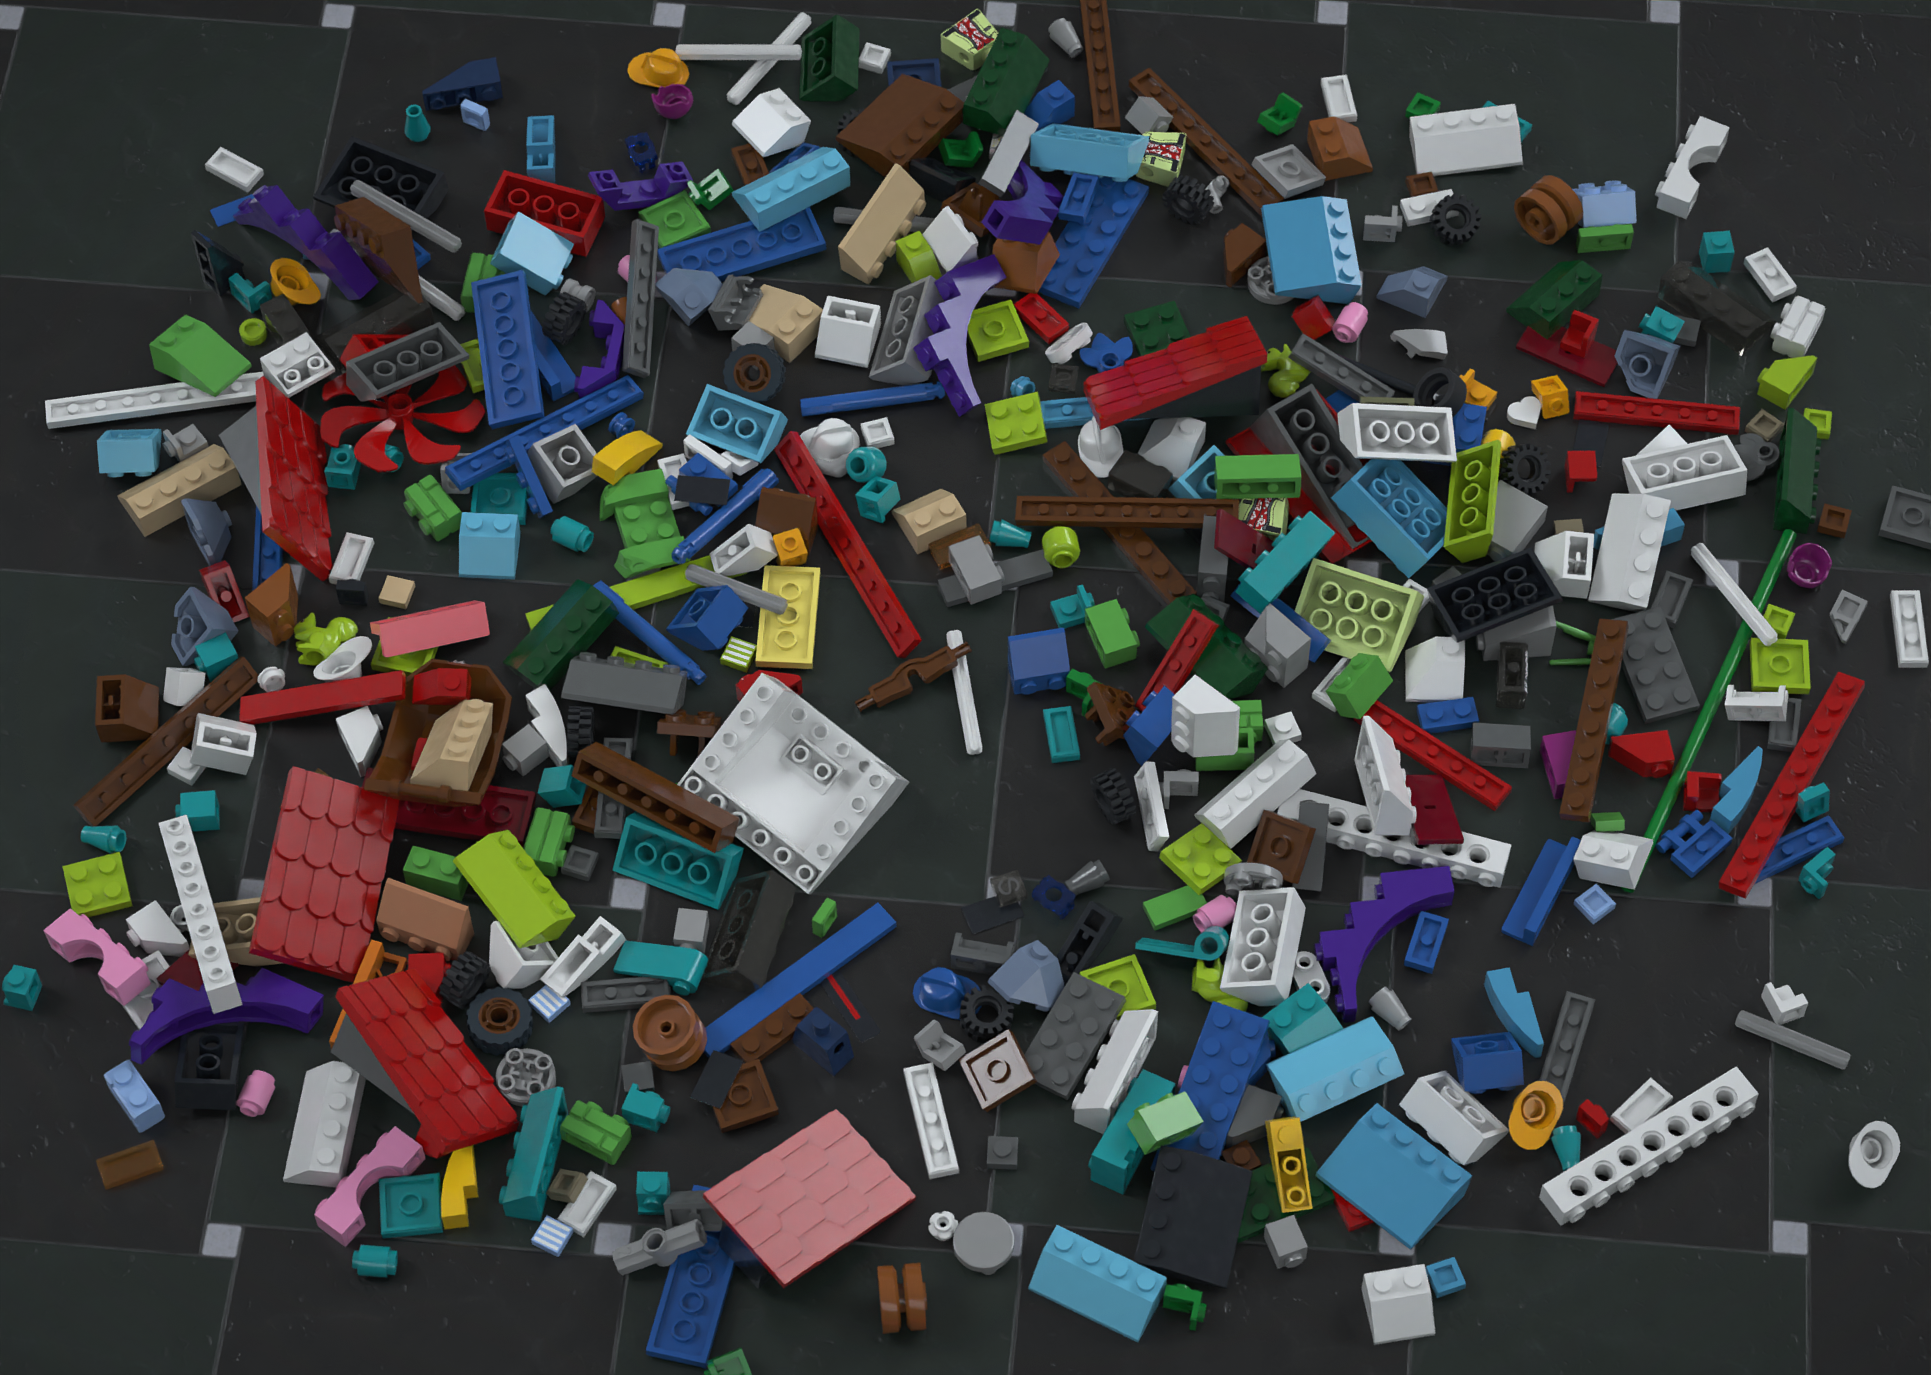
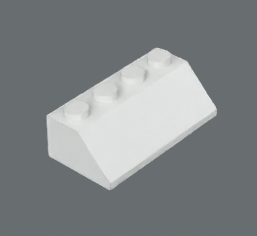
(1466, 140)
(1398, 432)
(1688, 473)
(1629, 551)
(1383, 781)
(1259, 788)
(1263, 945)
(1116, 1068)
(325, 1125)

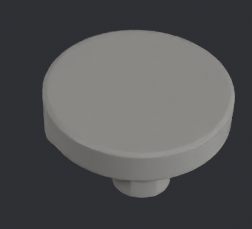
(1261, 283)
(1251, 877)
(524, 1074)
(983, 1242)

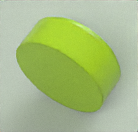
(253, 331)

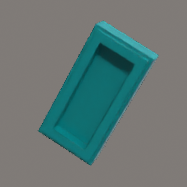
(1061, 734)

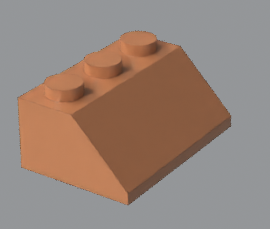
(424, 920)

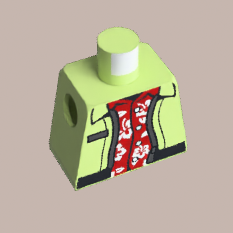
(969, 40)
(1162, 157)
(1265, 515)

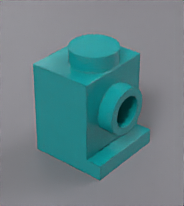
(342, 468)
(877, 498)
(17, 987)
(645, 1109)
(652, 1192)

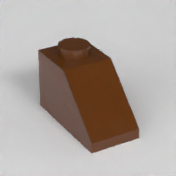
(1241, 251)

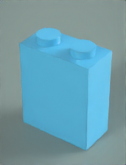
(535, 251)

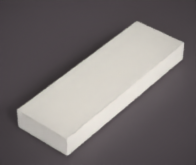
(1909, 629)
(1151, 806)

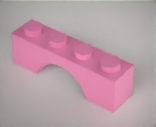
(77, 938)
(392, 1157)

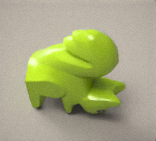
(1289, 375)
(319, 642)
(1208, 981)

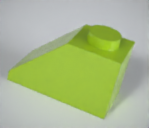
(916, 257)
(1785, 379)

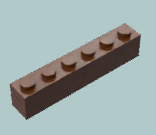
(655, 797)

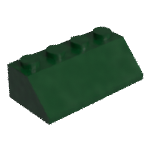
(1004, 82)
(1796, 474)
(561, 635)
(1225, 661)

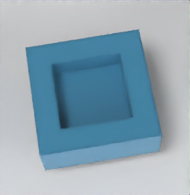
(1445, 1277)

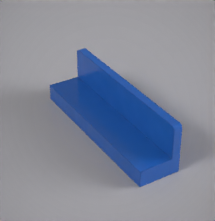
(553, 370)
(1540, 891)

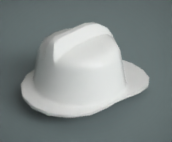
(830, 439)
(1099, 447)
(344, 661)
(1873, 1153)

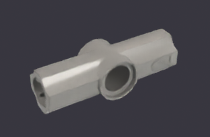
(659, 1247)

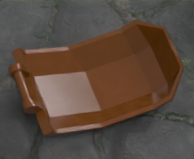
(414, 721)

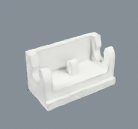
(1756, 705)

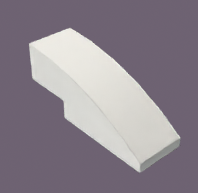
(548, 723)
(583, 957)

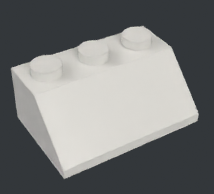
(1204, 721)
(1452, 1117)

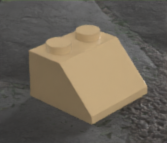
(930, 518)

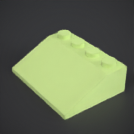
(1358, 611)

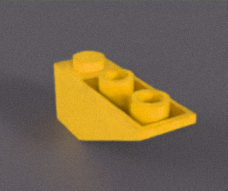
(1289, 1163)

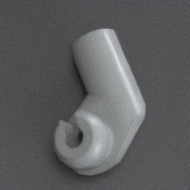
(1217, 188)
(836, 468)

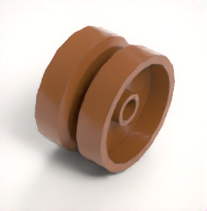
(1548, 209)
(670, 1032)
(902, 1297)

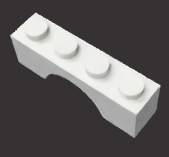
(1680, 189)

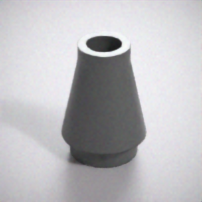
(1088, 878)

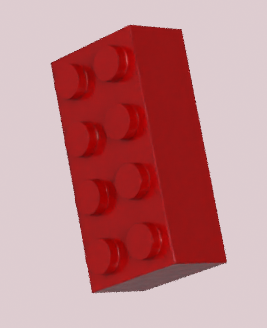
(559, 208)

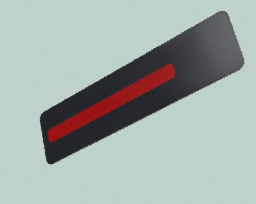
(850, 1007)

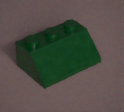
(829, 61)
(1555, 297)

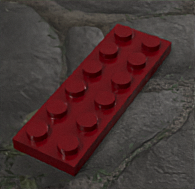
(498, 811)

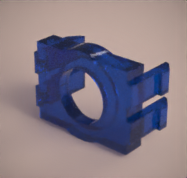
(641, 158)
(1059, 907)

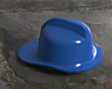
(942, 992)

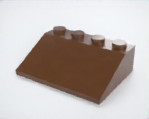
(902, 124)
(381, 243)

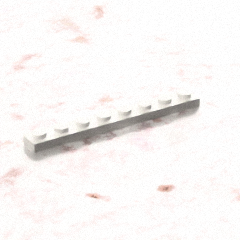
(145, 402)

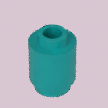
(571, 534)
(375, 1261)

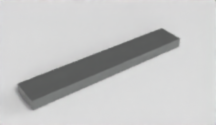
(640, 298)

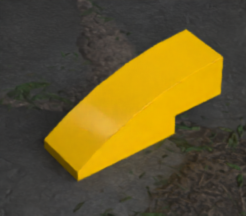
(624, 456)
(458, 1185)

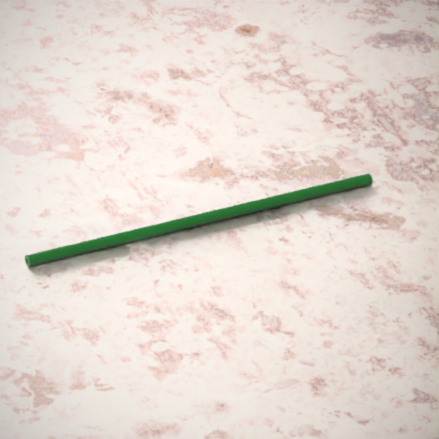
(1716, 695)

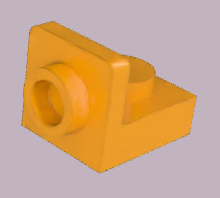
(1477, 392)
(1552, 395)
(790, 548)

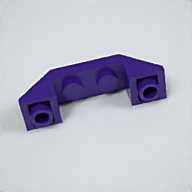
(668, 181)
(609, 327)

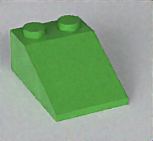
(197, 356)

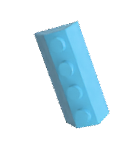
(1087, 151)
(794, 187)
(1334, 1069)
(1097, 1283)

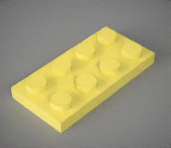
(789, 637)

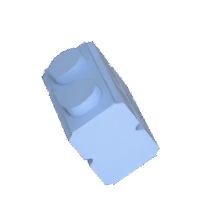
(134, 1096)

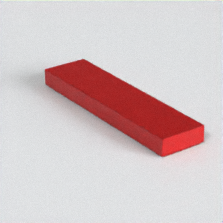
(1181, 656)

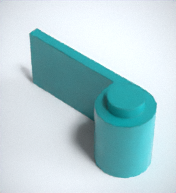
(1208, 945)
(678, 965)

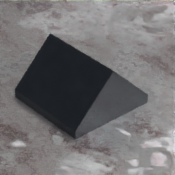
(938, 179)

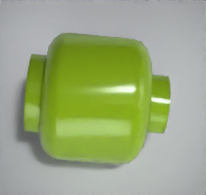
(1060, 546)

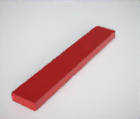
(1656, 412)
(323, 697)
(1440, 757)

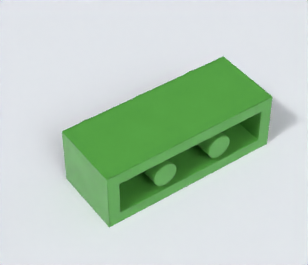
(1257, 476)

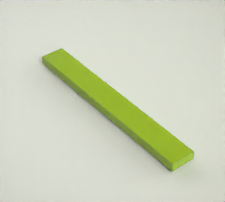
(648, 588)

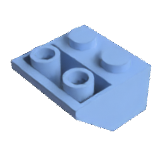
(1606, 204)

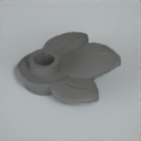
(1750, 452)

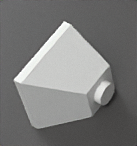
(1174, 443)
(1435, 670)
(514, 965)

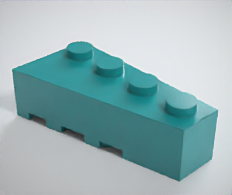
(1285, 562)
(1118, 1151)

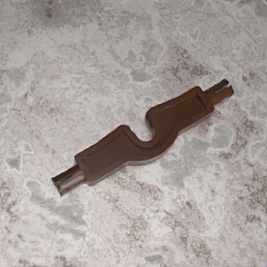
(926, 668)

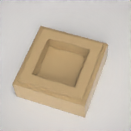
(396, 592)

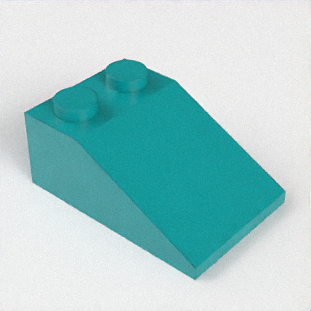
(1301, 1020)

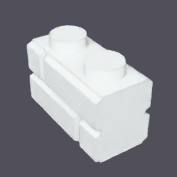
(1798, 327)

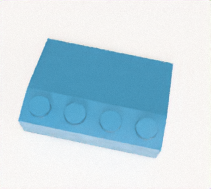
(1312, 249)
(1395, 512)
(1394, 1176)

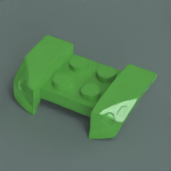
(643, 521)

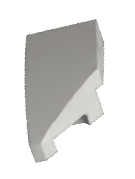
(1423, 342)
(1847, 614)

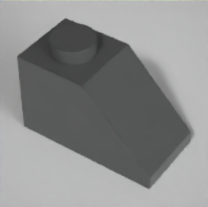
(1251, 1115)

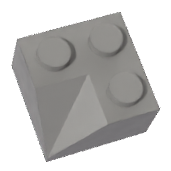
(563, 462)
(1279, 645)

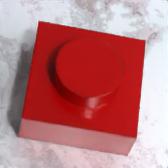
(1592, 1118)

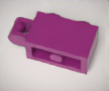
(1556, 757)

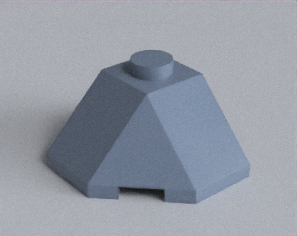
(1413, 289)
(689, 292)
(1645, 362)
(208, 527)
(198, 621)
(1030, 976)

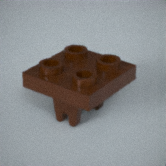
(972, 206)
(1112, 708)
(700, 725)

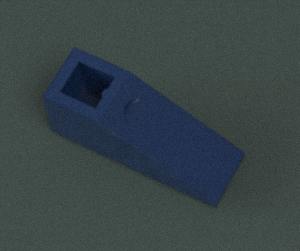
(473, 81)

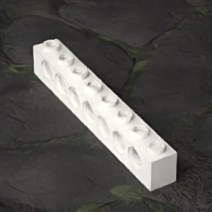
(1403, 851)
(200, 914)
(1729, 1087)

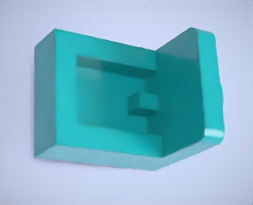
(1661, 325)

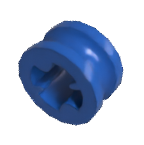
(621, 425)

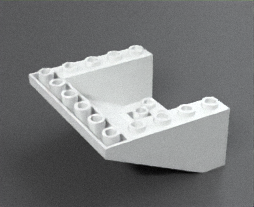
(793, 782)

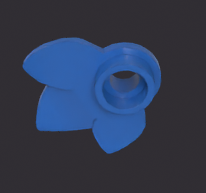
(1106, 352)

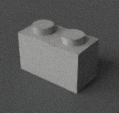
(975, 569)

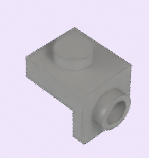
(1178, 783)
(938, 1046)

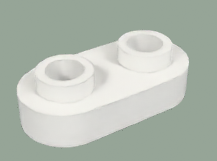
(1075, 338)
(1311, 974)

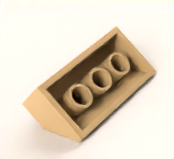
(881, 225)
(197, 477)
(455, 746)

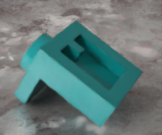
(247, 294)
(1071, 609)
(1813, 801)
(1814, 873)

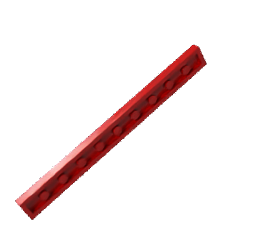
(849, 546)
(1793, 779)

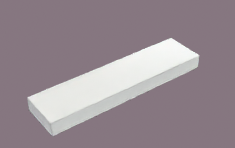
(931, 1120)

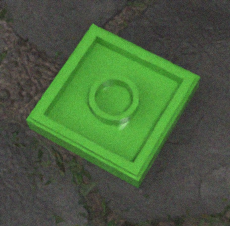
(676, 219)

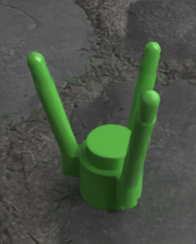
(1579, 634)

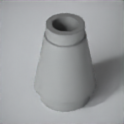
(1065, 36)
(1388, 1006)

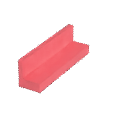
(431, 628)

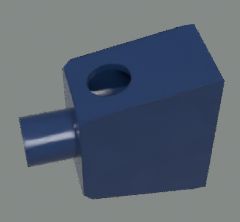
(819, 1037)

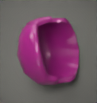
(673, 101)
(1809, 565)

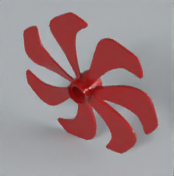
(399, 415)

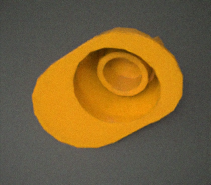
(658, 68)
(293, 281)
(1535, 1114)

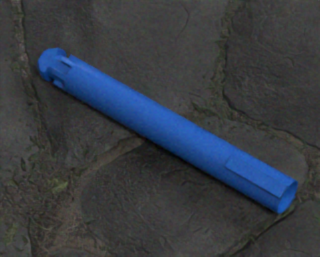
(871, 398)
(725, 515)
(651, 636)

